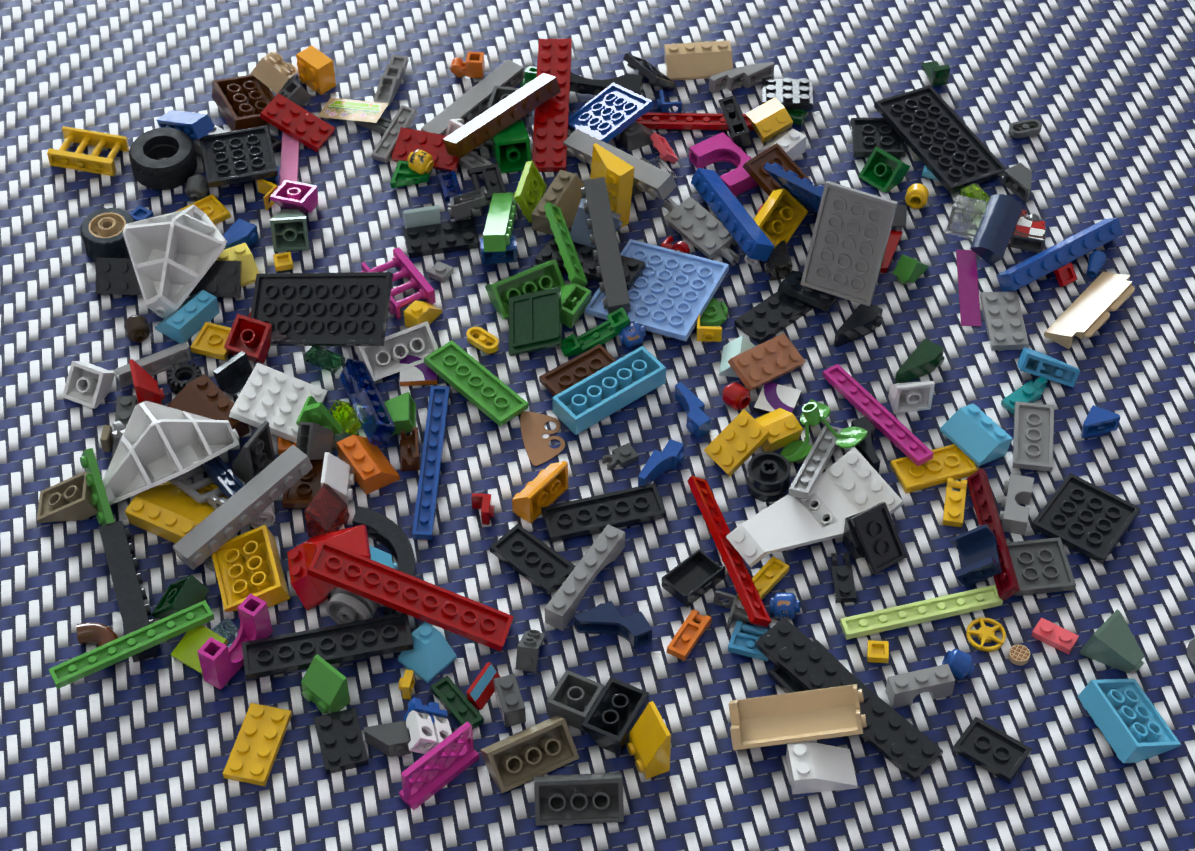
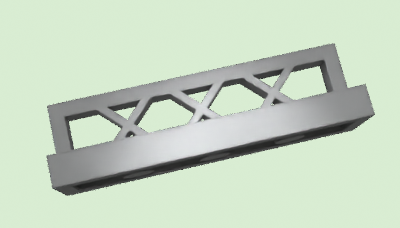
(155, 363)

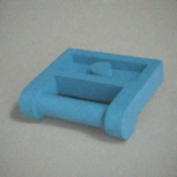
(744, 643)

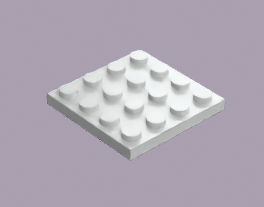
(276, 399)

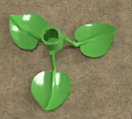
(812, 415)

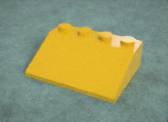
(618, 180)
(167, 511)
(248, 567)

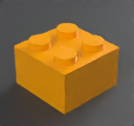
(316, 70)

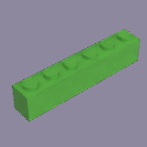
(499, 222)

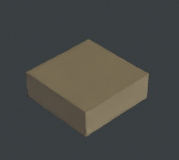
(106, 438)

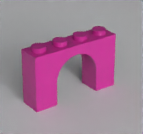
(724, 149)
(222, 663)

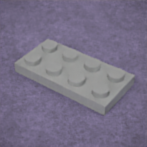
(1004, 320)
(1033, 436)

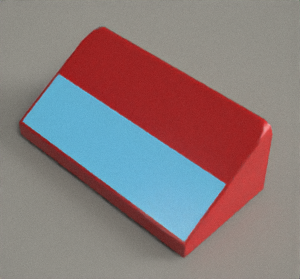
(482, 687)

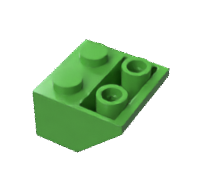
(574, 301)

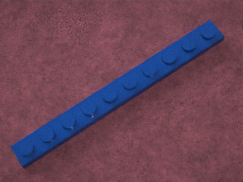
(431, 463)

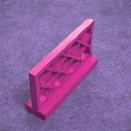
(438, 774)

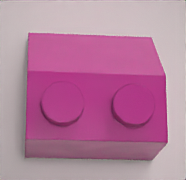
(296, 195)

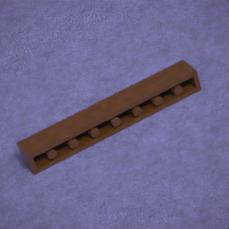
(501, 115)

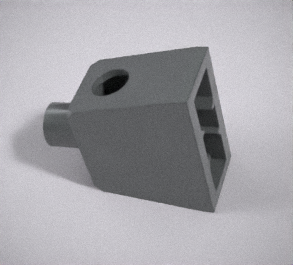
(315, 440)

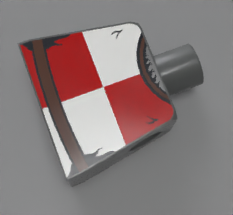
(1029, 234)

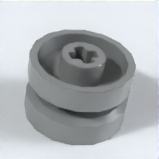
(350, 607)

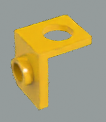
(266, 188)
(708, 333)

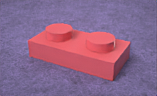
(664, 148)
(1055, 636)

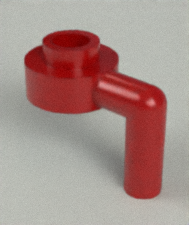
(679, 245)

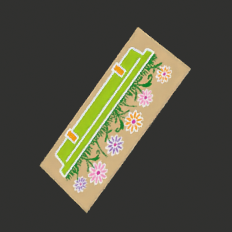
(353, 110)

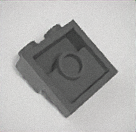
(461, 205)

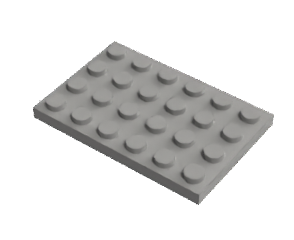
(848, 243)

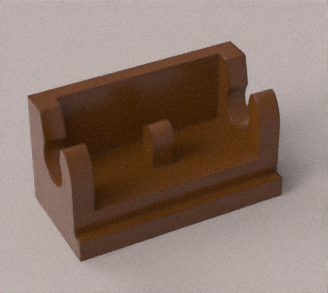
(409, 451)

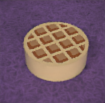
(1019, 654)

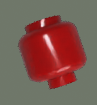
(736, 396)

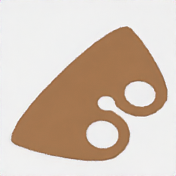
(532, 430)

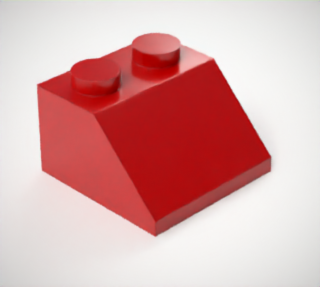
(250, 337)

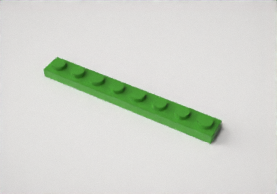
(131, 644)

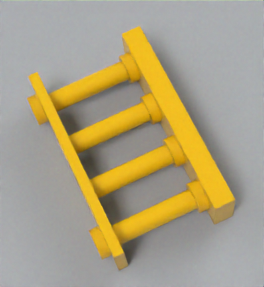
(83, 162)

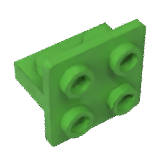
(317, 413)

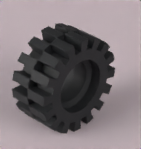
(182, 371)

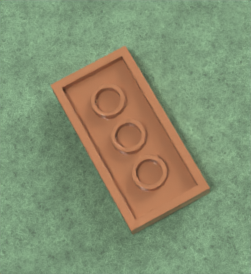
(766, 362)

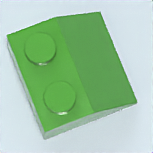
(325, 686)

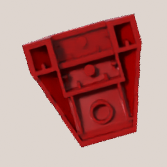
(312, 590)

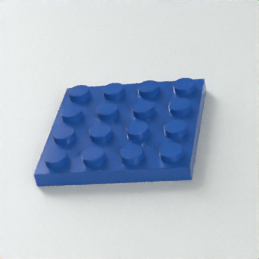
(609, 112)

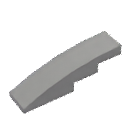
(745, 75)
(391, 80)

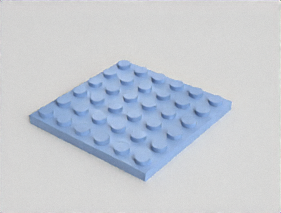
(668, 291)

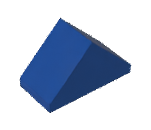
(1099, 422)

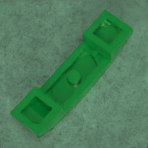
(599, 335)

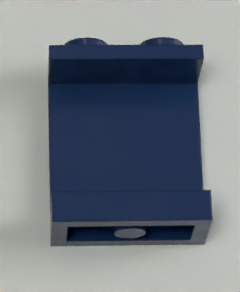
(977, 555)

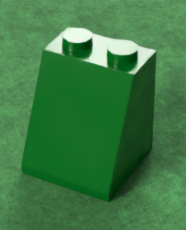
(512, 148)

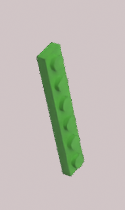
(565, 244)

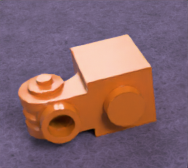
(472, 68)

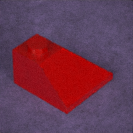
(145, 385)

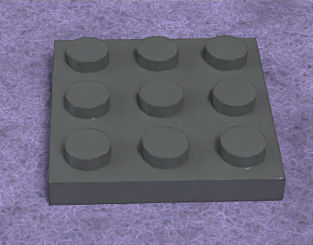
(1041, 566)

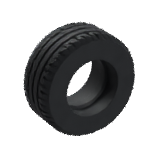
(162, 144)

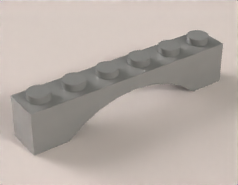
(601, 553)

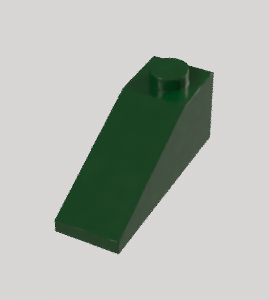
(920, 362)

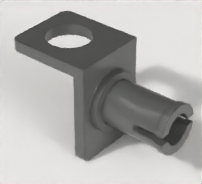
(735, 613)

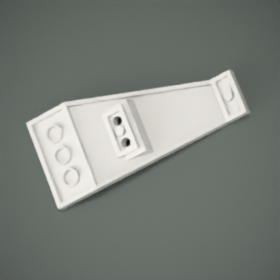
(792, 522)

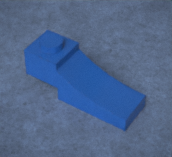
(697, 421)
(661, 462)

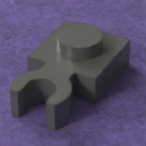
(622, 455)

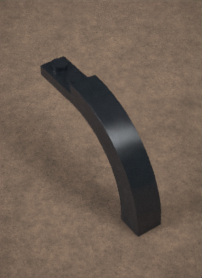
(390, 536)

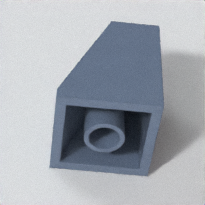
(580, 231)

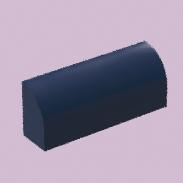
(996, 228)

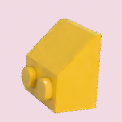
(769, 119)
(782, 427)

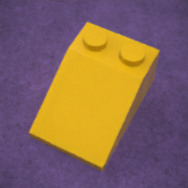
(650, 743)

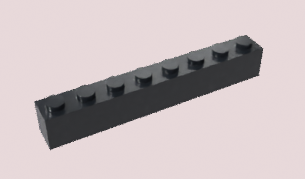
(127, 582)

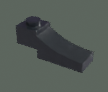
(865, 446)

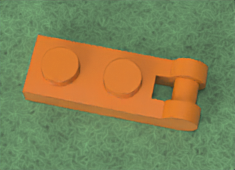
(688, 634)

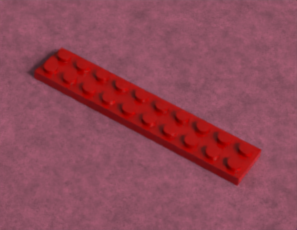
(553, 115)
(410, 595)

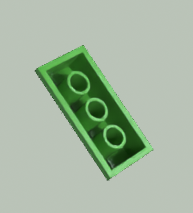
(528, 281)

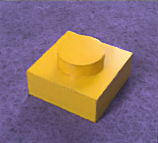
(283, 261)
(877, 651)
(406, 684)

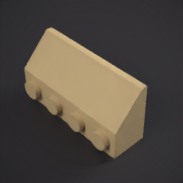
(697, 59)

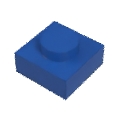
(141, 213)

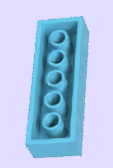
(609, 390)

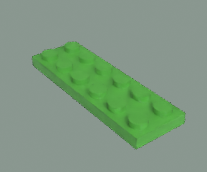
(476, 383)

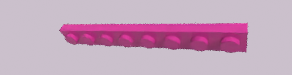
(878, 415)

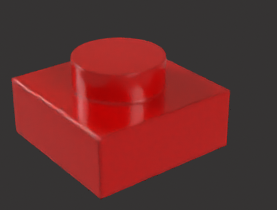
(1065, 274)

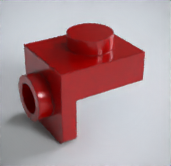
(483, 502)

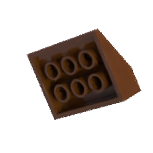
(241, 101)
(207, 400)

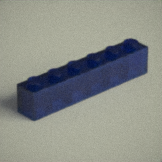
(367, 402)

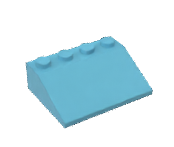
(1127, 719)

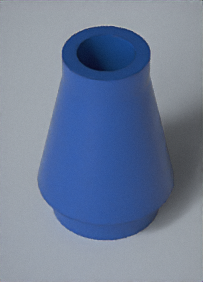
(1095, 263)

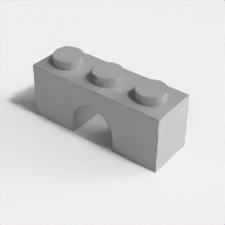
(1019, 491)
(904, 687)

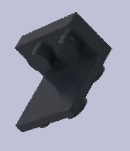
(233, 374)

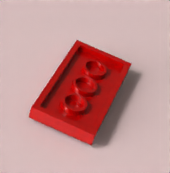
(297, 122)
(432, 143)

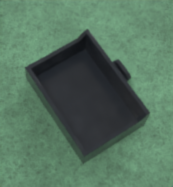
(693, 578)

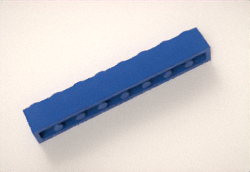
(732, 214)
(1059, 254)

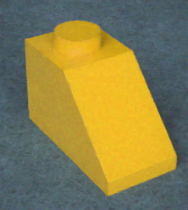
(420, 312)

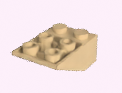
(274, 71)

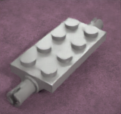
(700, 229)

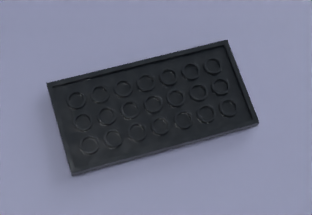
(940, 138)
(324, 307)

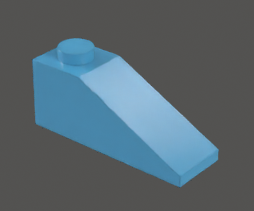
(1047, 367)

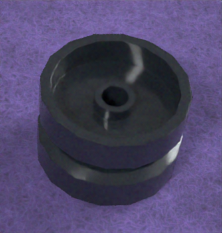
(768, 476)

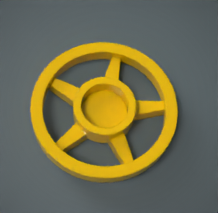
(986, 634)

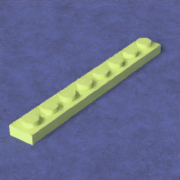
(920, 612)

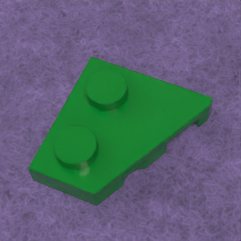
(405, 176)

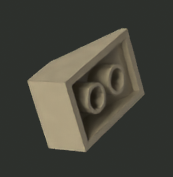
(66, 501)

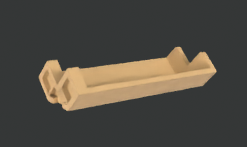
(796, 717)

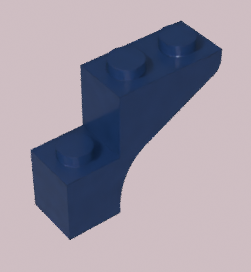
(607, 620)

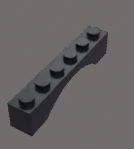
(592, 86)

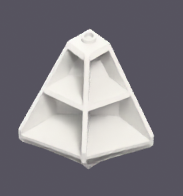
(172, 255)
(162, 446)

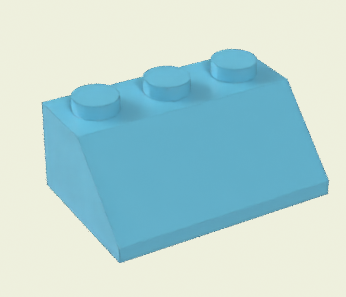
(189, 317)
(977, 435)

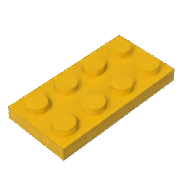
(257, 744)

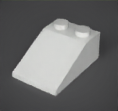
(819, 768)

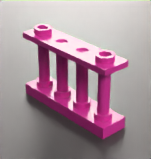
(408, 271)

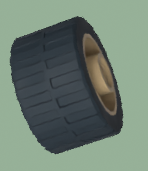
(104, 233)

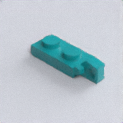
(1027, 393)

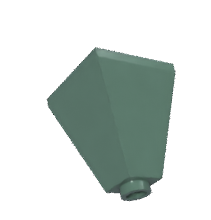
(289, 231)
(1114, 645)

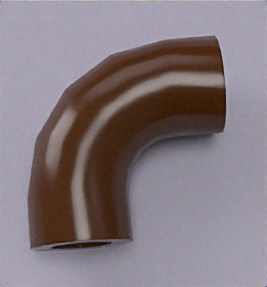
(95, 633)

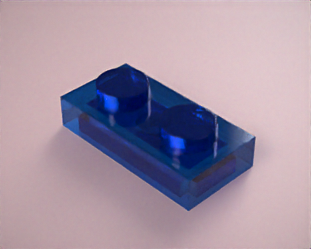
(449, 185)

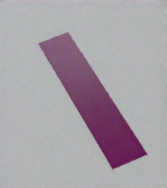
(968, 288)

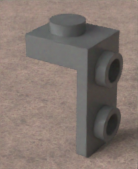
(528, 650)

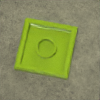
(191, 642)

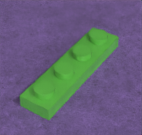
(95, 481)

